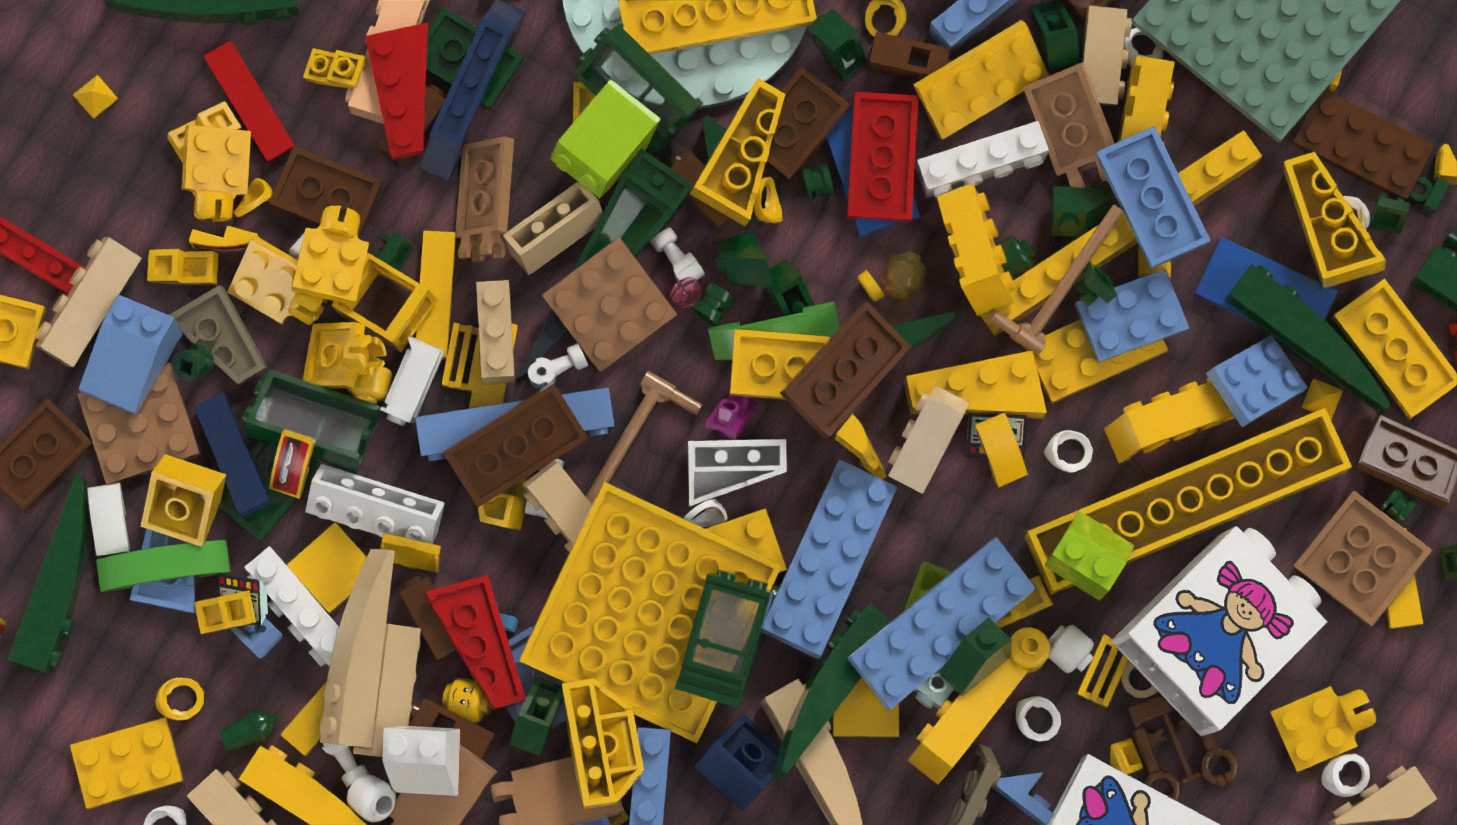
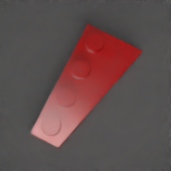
(400, 79)
(477, 632)

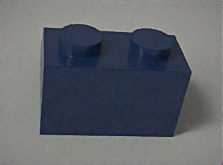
(741, 762)

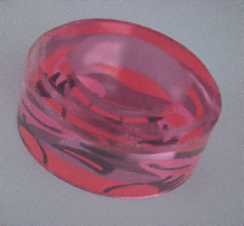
(686, 292)

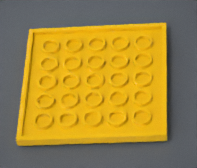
(631, 605)

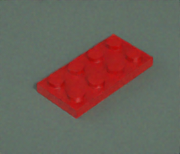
(882, 157)

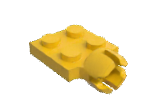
(215, 169)
(332, 258)
(266, 284)
(341, 354)
(1321, 725)

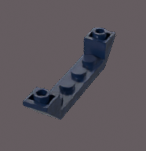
(469, 89)

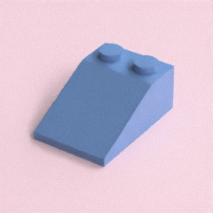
(129, 354)

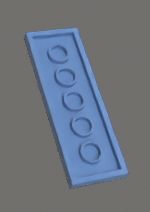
(828, 559)
(935, 624)

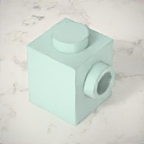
(933, 691)

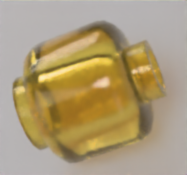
(903, 275)

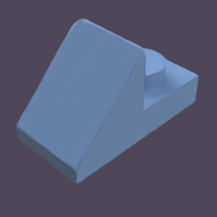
(258, 638)
(1017, 790)

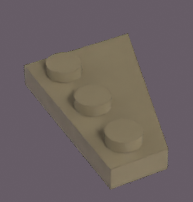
(217, 325)
(976, 788)

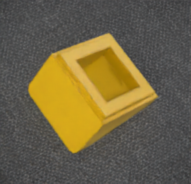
(1445, 165)

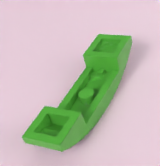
(814, 320)
(162, 564)

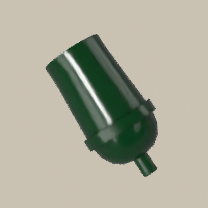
(247, 730)

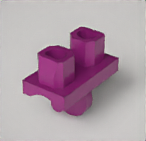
(731, 415)

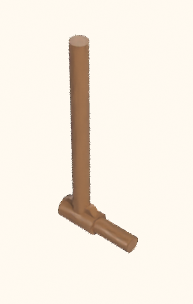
(1030, 335)
(655, 391)

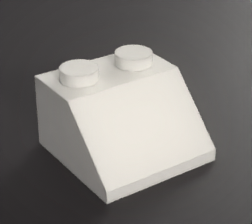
(422, 759)

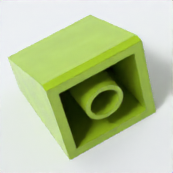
(605, 139)
(1090, 556)

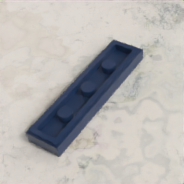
(232, 454)

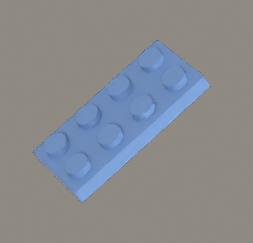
(1152, 197)

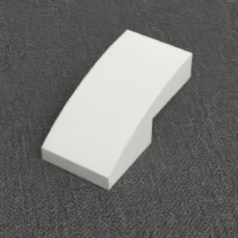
(108, 519)

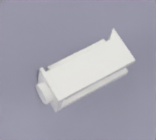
(412, 382)

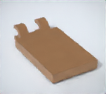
(1070, 122)
(484, 198)
(548, 797)
(446, 809)

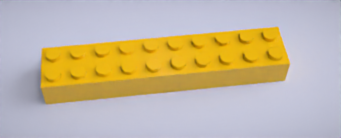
(1207, 491)

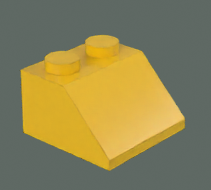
(182, 500)

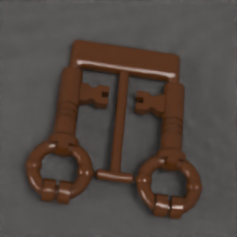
(1160, 706)

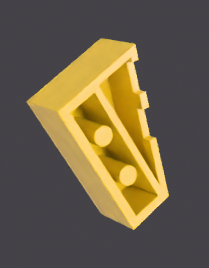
(1146, 96)

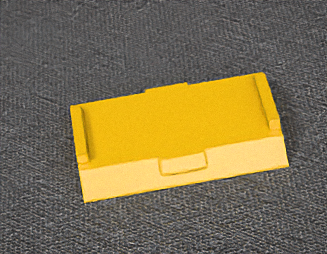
(413, 552)

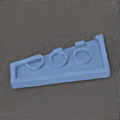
(169, 594)

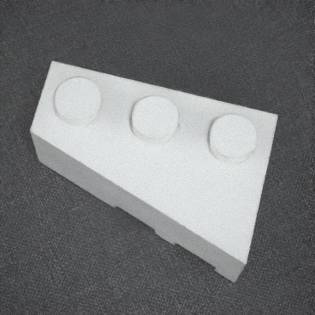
(731, 464)

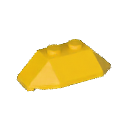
(601, 742)

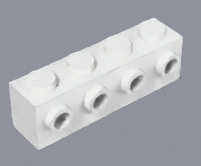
(982, 159)
(373, 505)
(295, 601)

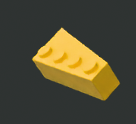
(738, 162)
(1333, 233)
(975, 250)
(990, 386)
(1166, 418)
(963, 721)

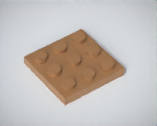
(609, 304)
(136, 443)
(1362, 559)

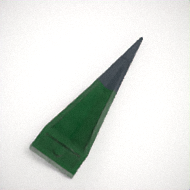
(636, 213)

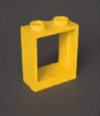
(408, 317)

